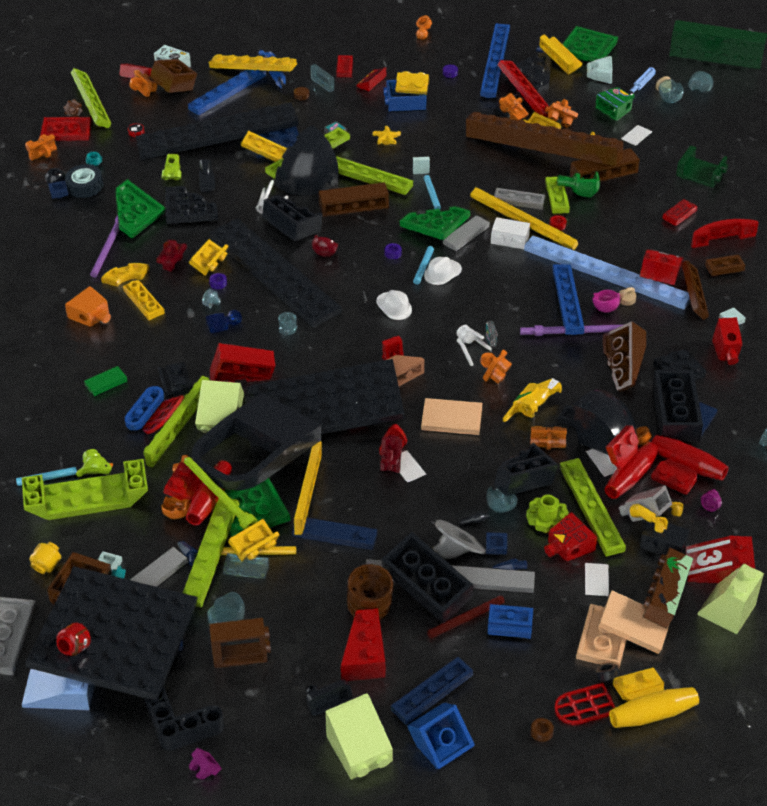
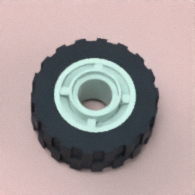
(84, 181)

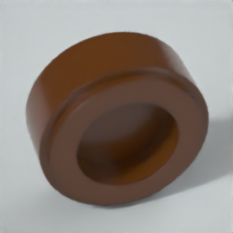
(301, 93)
(542, 730)

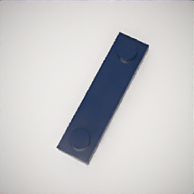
(338, 533)
(431, 690)

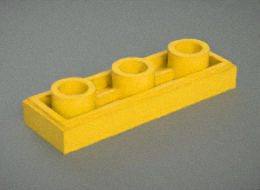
(143, 299)

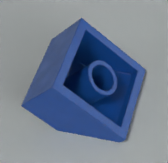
(441, 734)

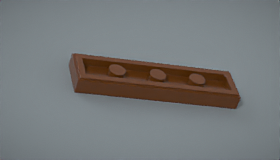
(695, 290)

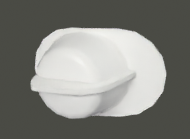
(441, 270)
(394, 304)

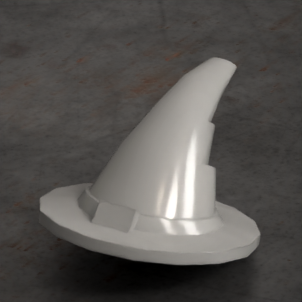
(455, 541)

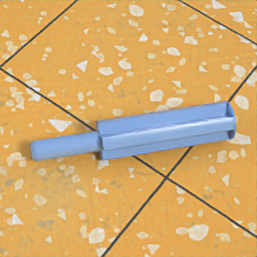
(643, 79)

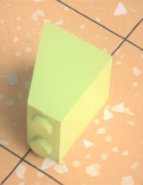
(216, 402)
(733, 599)
(358, 736)

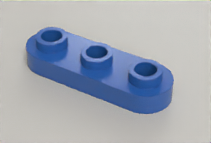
(144, 408)

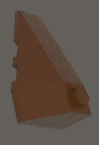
(625, 353)

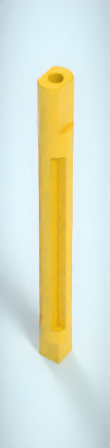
(518, 215)

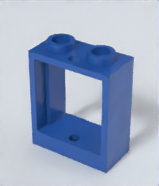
(402, 103)

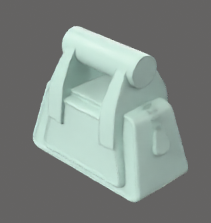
(600, 70)

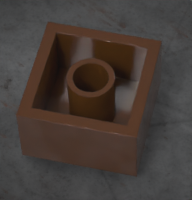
(173, 75)

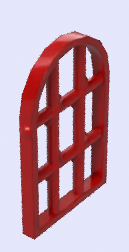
(155, 418)
(589, 698)

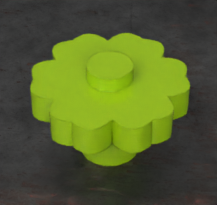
(545, 513)

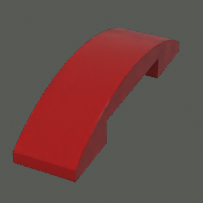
(742, 227)

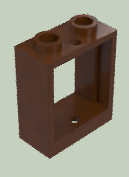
(78, 561)
(239, 653)

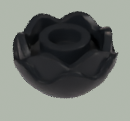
(54, 175)

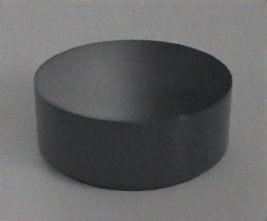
(607, 672)

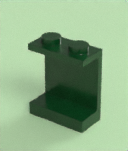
(699, 170)

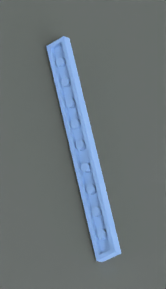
(608, 272)

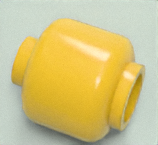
(45, 557)

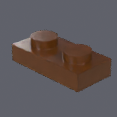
(725, 265)

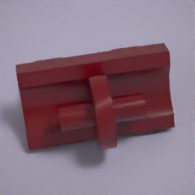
(171, 254)
(391, 454)

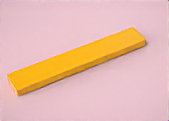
(307, 489)

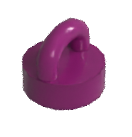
(711, 500)

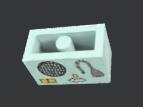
(167, 52)

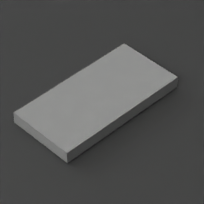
(14, 626)

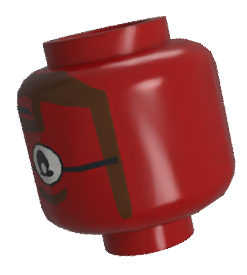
(73, 639)

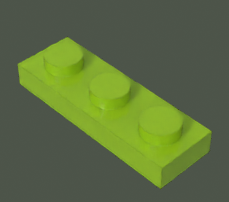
(557, 196)

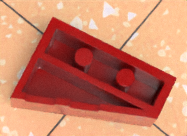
(241, 363)
(364, 648)

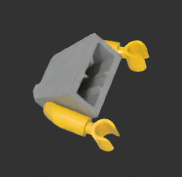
(649, 505)

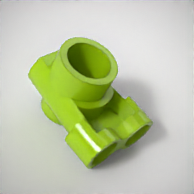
(172, 168)

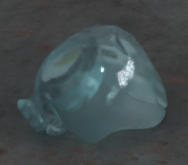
(227, 609)

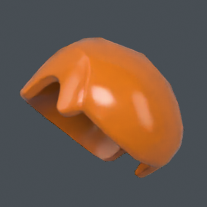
(175, 508)

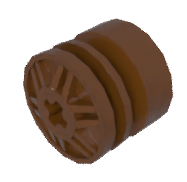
(370, 588)

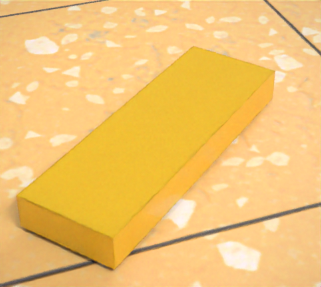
(263, 146)

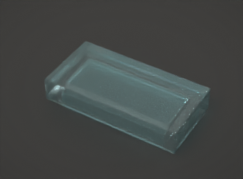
(322, 78)
(249, 568)

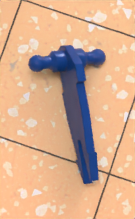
(275, 74)

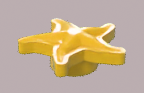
(386, 137)

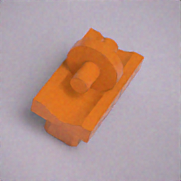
(142, 83)
(513, 107)
(562, 111)
(41, 147)
(496, 366)
(548, 437)

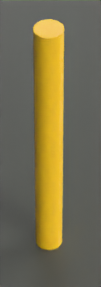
(276, 550)

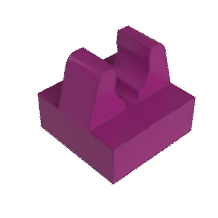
(205, 762)

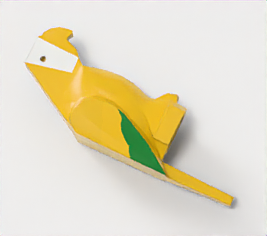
(533, 397)

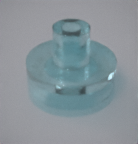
(210, 298)

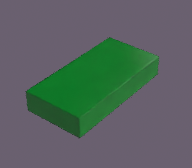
(105, 381)

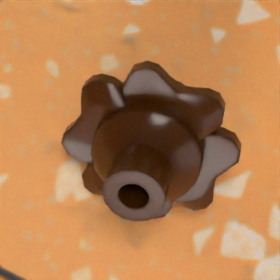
(73, 108)

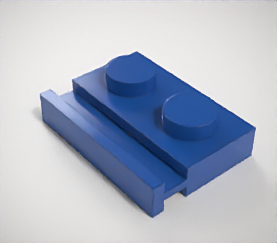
(510, 621)

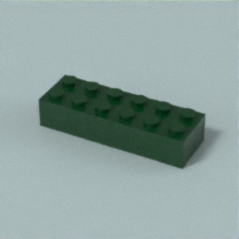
(718, 44)

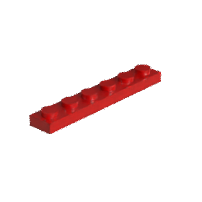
(524, 87)

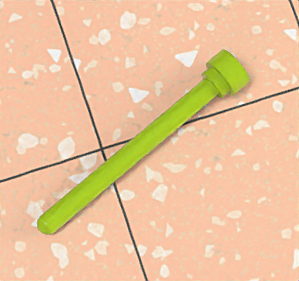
(245, 519)

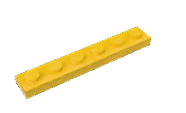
(252, 63)

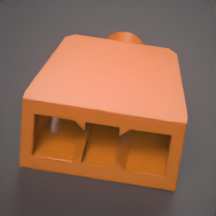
(88, 308)

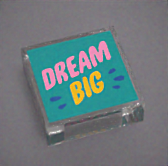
(333, 126)
(491, 334)

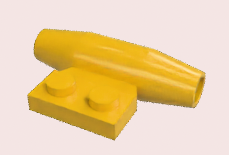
(648, 699)

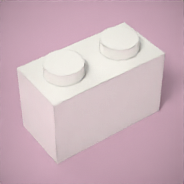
(510, 233)

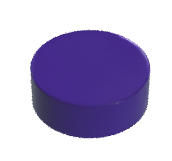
(450, 71)
(392, 251)
(217, 281)

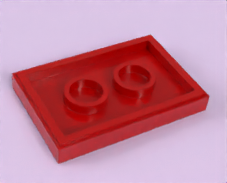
(67, 128)

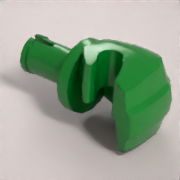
(579, 185)

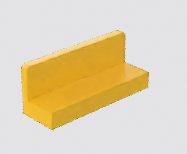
(559, 54)

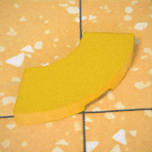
(119, 275)

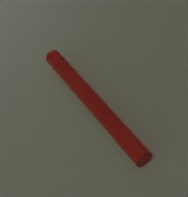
(464, 617)

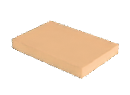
(451, 416)
(625, 618)
(599, 644)

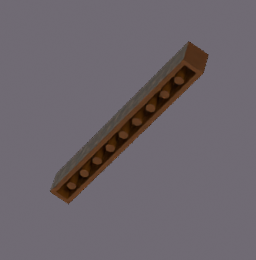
(545, 139)

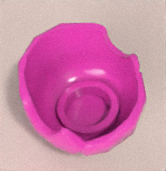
(606, 301)

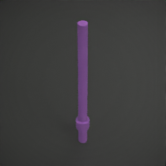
(106, 248)
(539, 330)

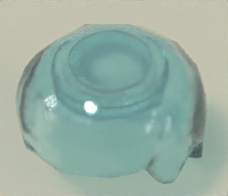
(701, 81)
(670, 91)
(499, 502)

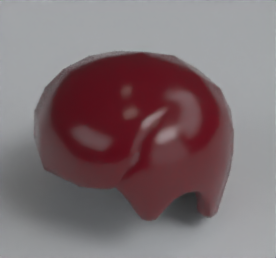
(324, 246)

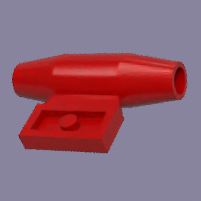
(629, 460)
(683, 465)
(186, 485)

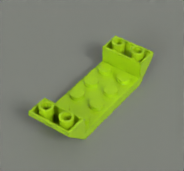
(85, 495)

